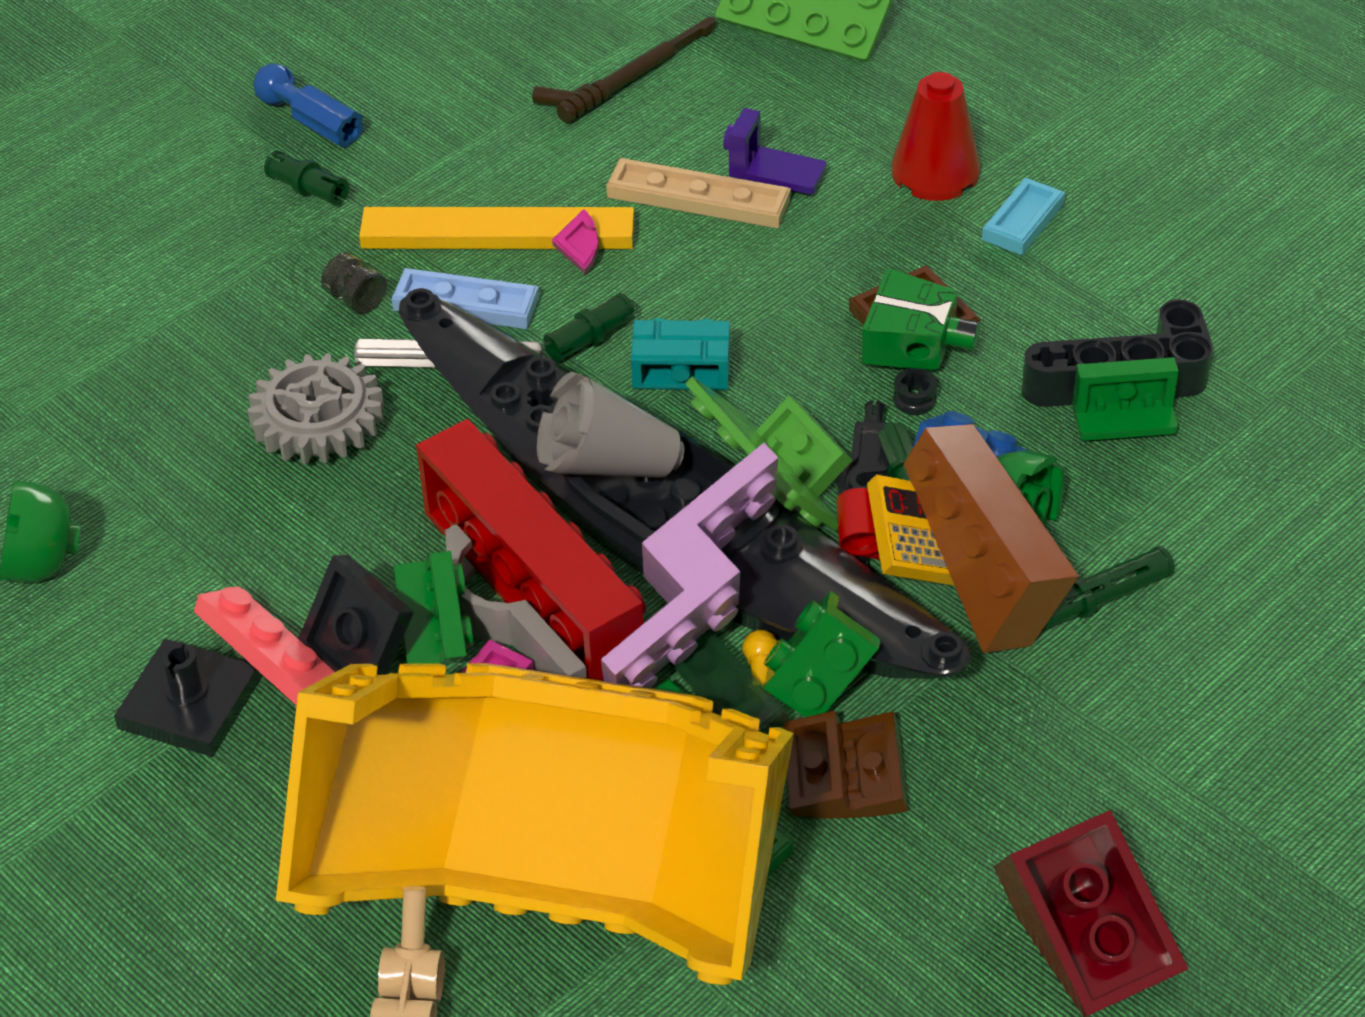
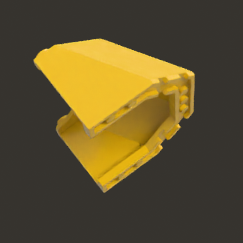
(536, 801)

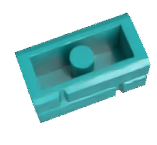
(674, 350)

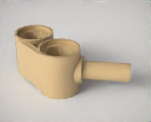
(411, 972)

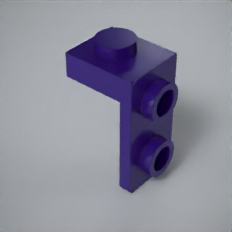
(766, 165)

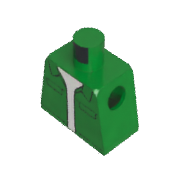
(914, 324)

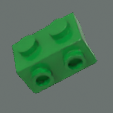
(1125, 399)
(436, 628)
(818, 658)

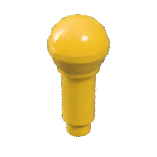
(756, 648)

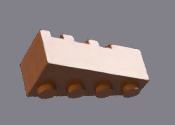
(989, 537)

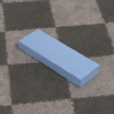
(485, 299)

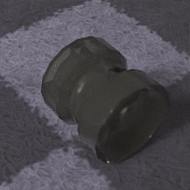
(357, 285)

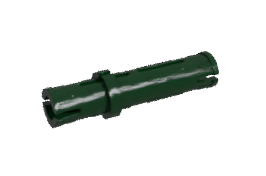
(1148, 569)

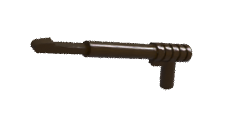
(577, 102)

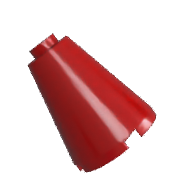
(937, 142)

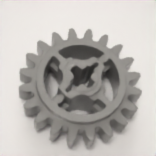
(315, 408)

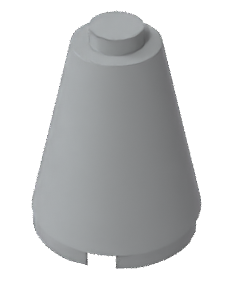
(604, 434)

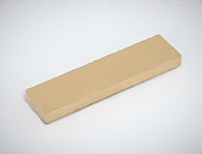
(699, 193)

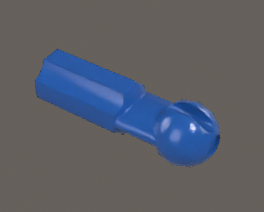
(309, 105)

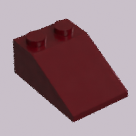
(1091, 913)

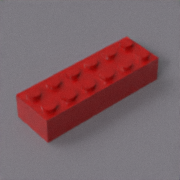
(525, 544)

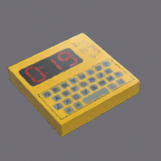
(903, 532)

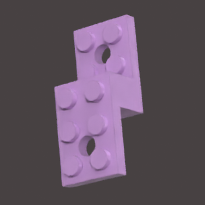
(693, 572)

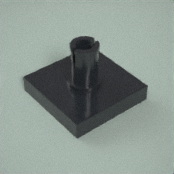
(355, 618)
(187, 697)

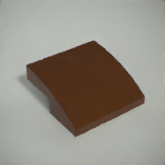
(846, 767)

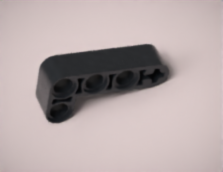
(1180, 333)

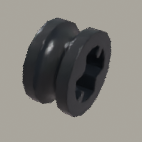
(915, 403)

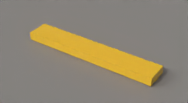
(487, 227)

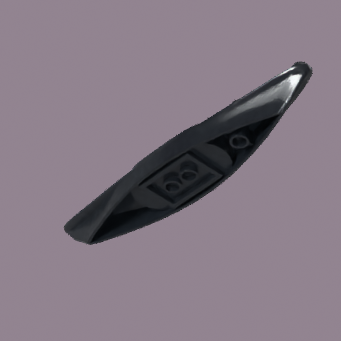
(778, 554)

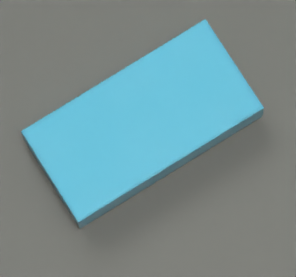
(1023, 216)

